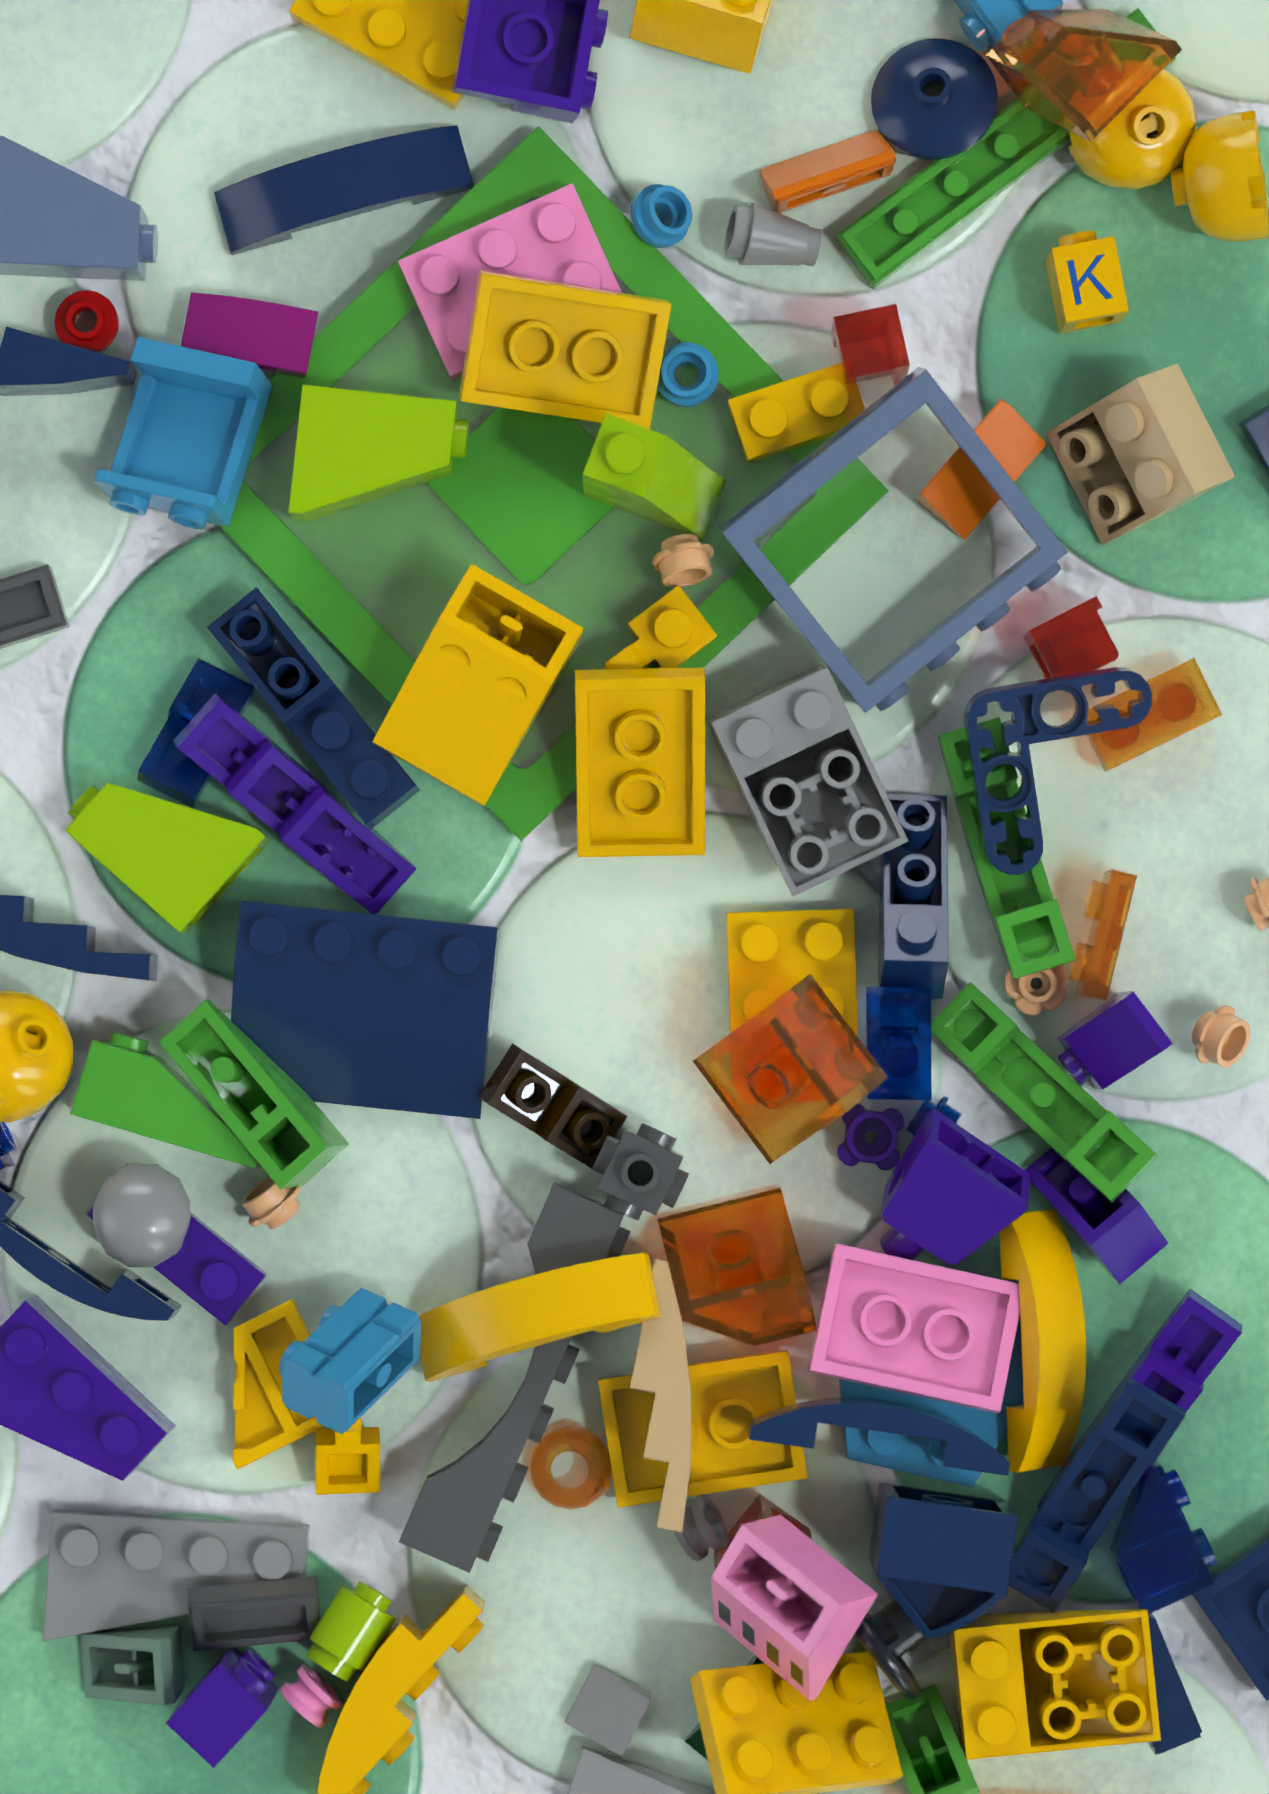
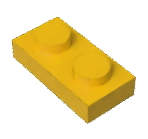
(794, 412)

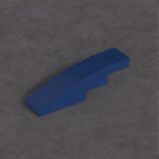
(51, 367)
(64, 944)

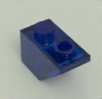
(1155, 1545)

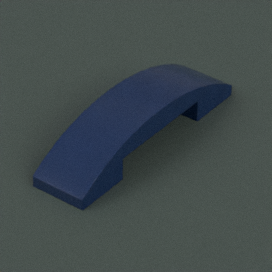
(343, 185)
(128, 1297)
(798, 1426)
(1090, 1492)

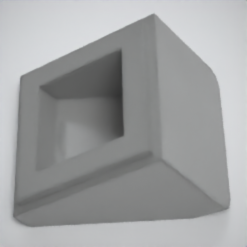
(608, 1709)

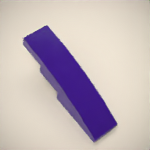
(294, 804)
(1180, 1355)

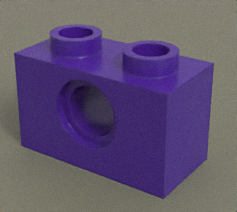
(224, 1704)

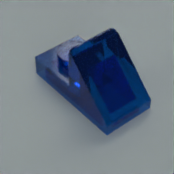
(901, 1041)

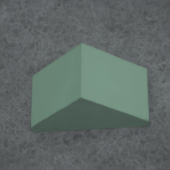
(134, 1664)

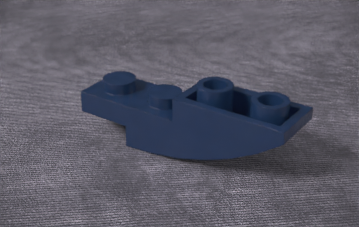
(313, 708)

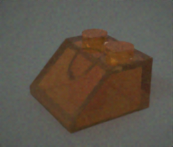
(790, 1069)

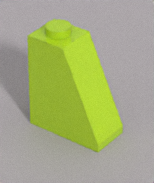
(368, 447)
(651, 477)
(164, 850)

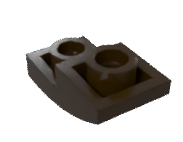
(551, 1105)

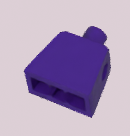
(950, 1193)

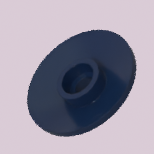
(938, 124)

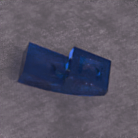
(168, 767)

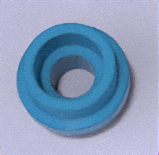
(672, 209)
(694, 356)

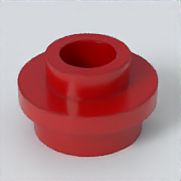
(107, 321)

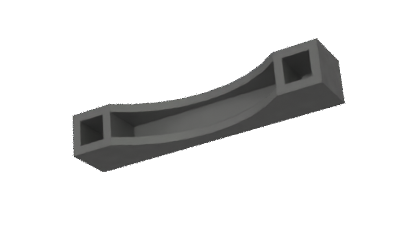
(461, 1499)

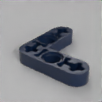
(1029, 728)

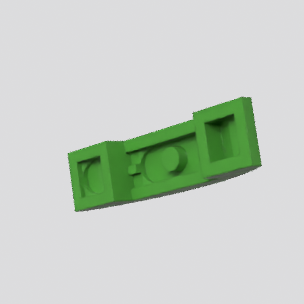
(1019, 905)
(1041, 1093)

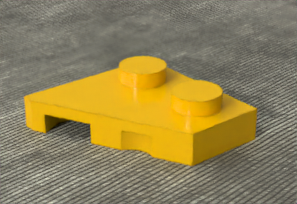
(260, 1414)

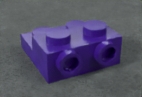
(531, 54)

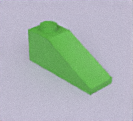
(254, 1097)
(149, 1098)

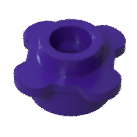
(883, 1150)

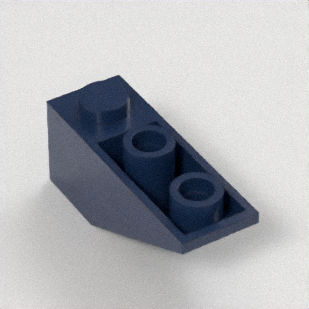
(915, 898)

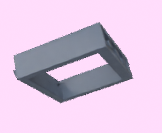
(833, 456)

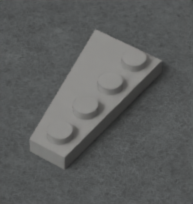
(138, 1567)

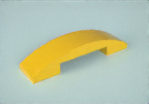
(536, 1311)
(1051, 1341)

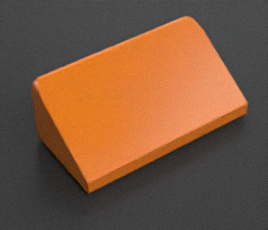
(827, 171)
(958, 490)

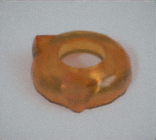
(587, 1445)

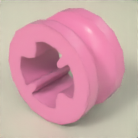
(312, 1696)

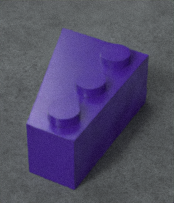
(71, 1396)

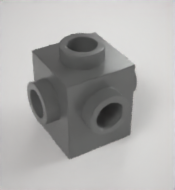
(645, 1145)

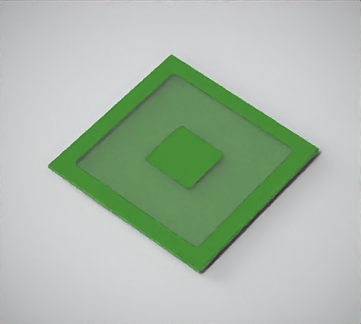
(517, 500)

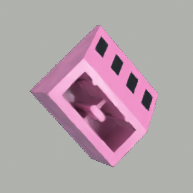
(788, 1601)

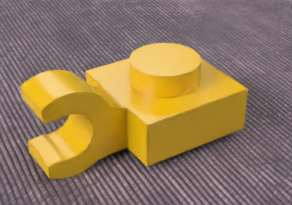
(665, 634)
(347, 1460)

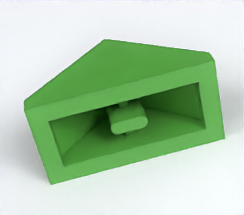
(929, 1746)

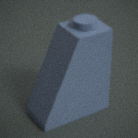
(67, 223)

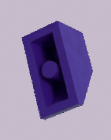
(1111, 1041)
(1115, 1233)

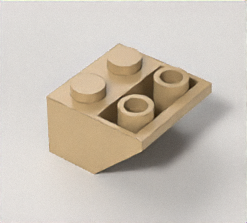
(1140, 453)

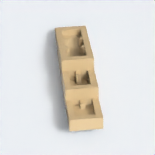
(664, 1371)

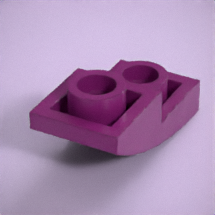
(251, 330)

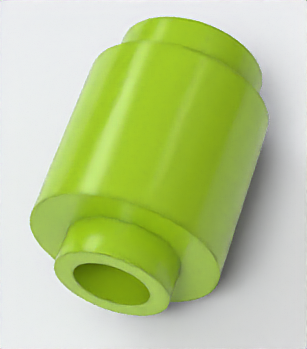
(351, 1630)

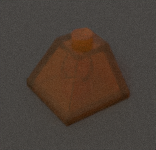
(1079, 64)
(739, 1269)

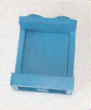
(186, 434)

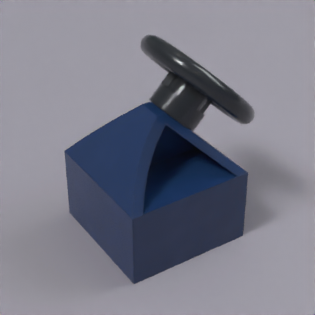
(942, 1564)

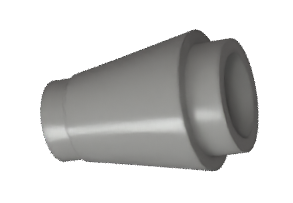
(770, 238)

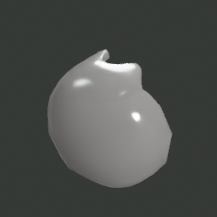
(141, 1215)

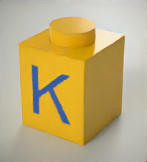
(1086, 282)

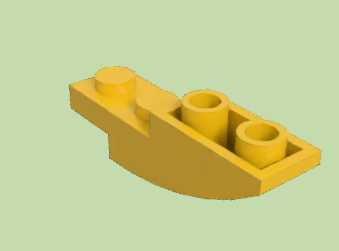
(374, 1715)

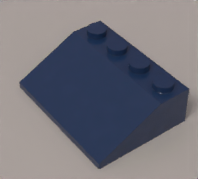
(368, 1005)

